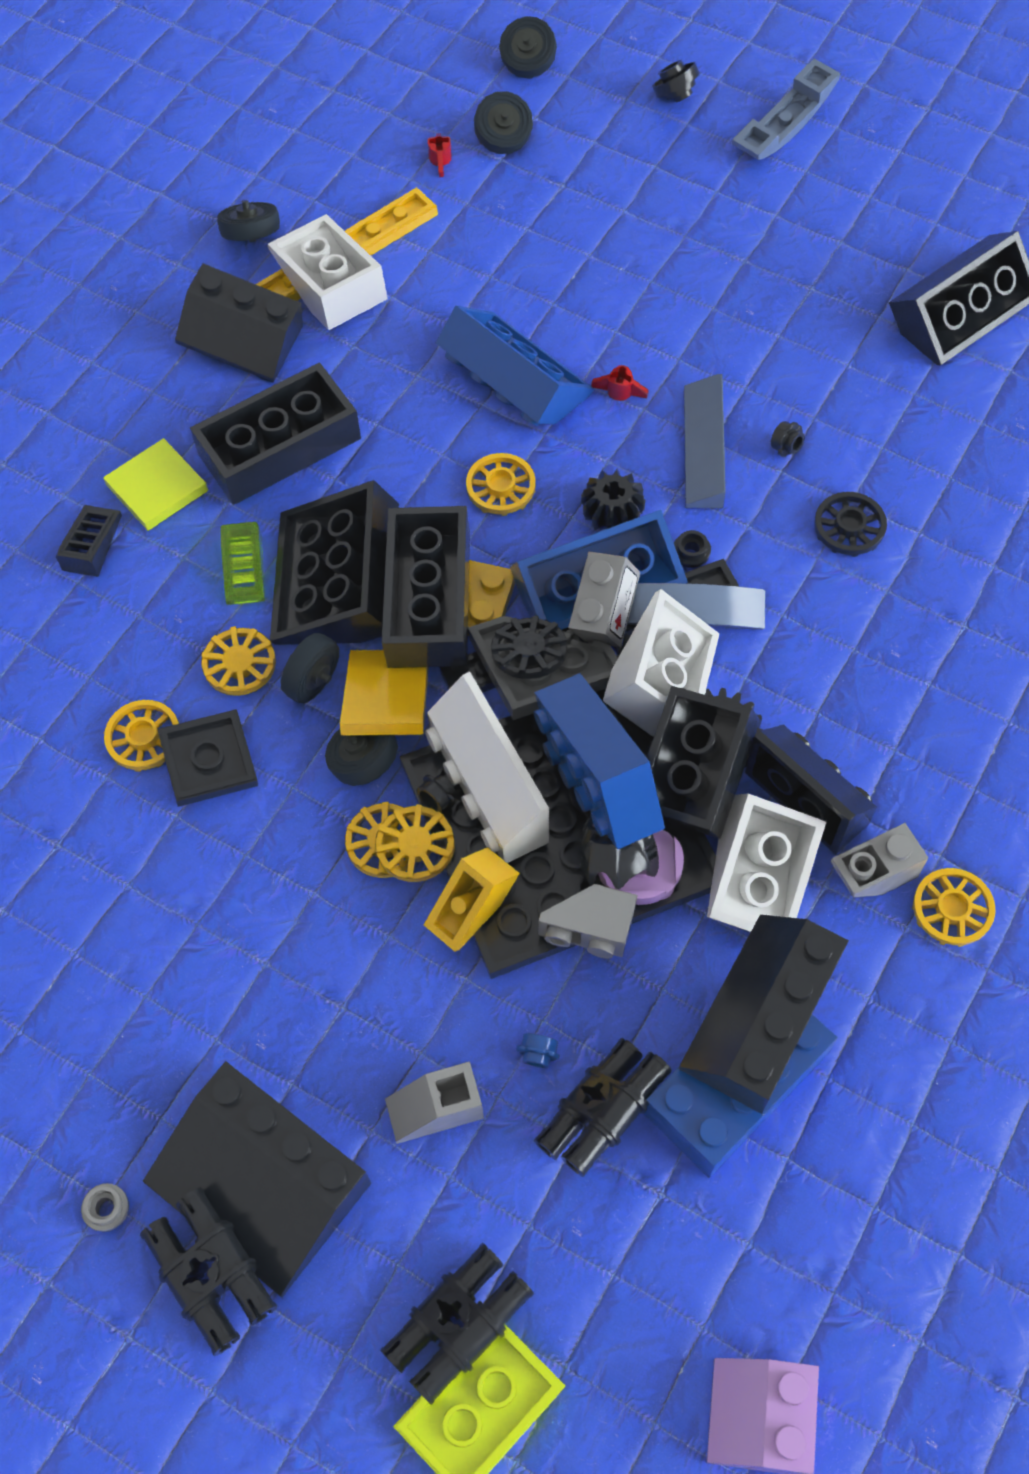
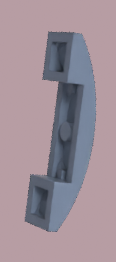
(790, 114)
(713, 604)

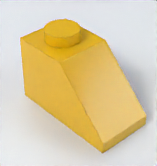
(470, 897)

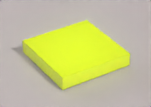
(155, 484)

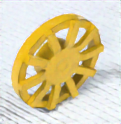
(500, 484)
(238, 661)
(139, 733)
(366, 813)
(415, 843)

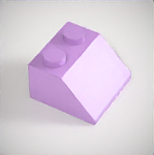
(763, 1415)

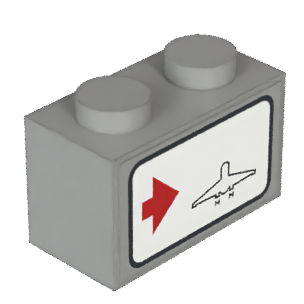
(604, 599)

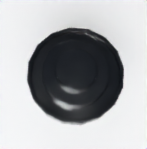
(676, 81)

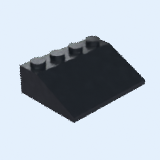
(332, 567)
(260, 1173)

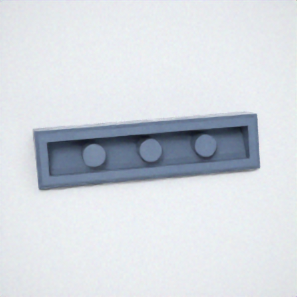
(704, 443)

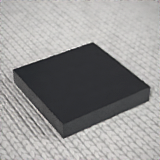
(207, 757)

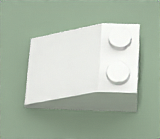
(330, 271)
(663, 651)
(762, 862)

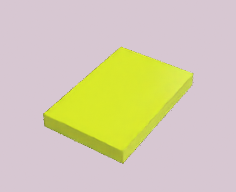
(481, 1410)

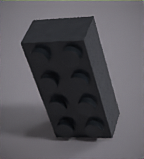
(276, 433)
(426, 587)

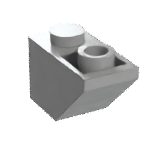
(881, 863)
(591, 919)
(435, 1103)

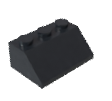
(238, 322)
(700, 758)
(806, 783)

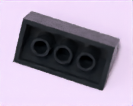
(965, 297)
(763, 1008)

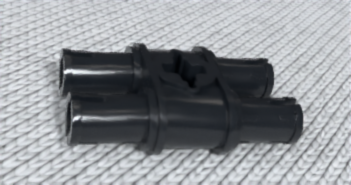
(602, 1106)
(229, 1271)
(458, 1344)

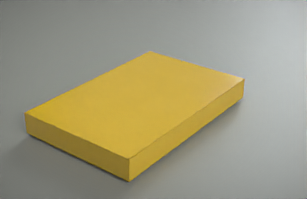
(382, 698)

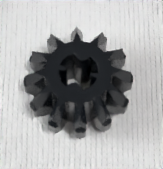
(612, 500)

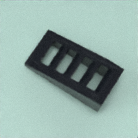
(92, 561)

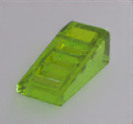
(236, 540)

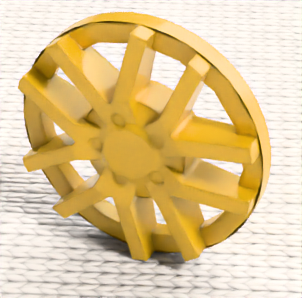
(953, 907)

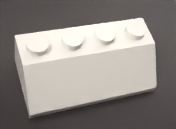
(488, 771)

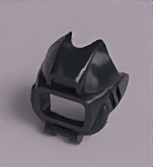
(620, 865)

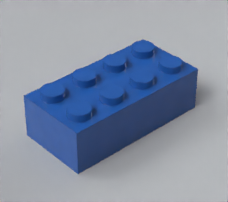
(598, 761)
(713, 1125)

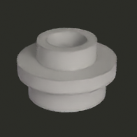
(93, 1201)

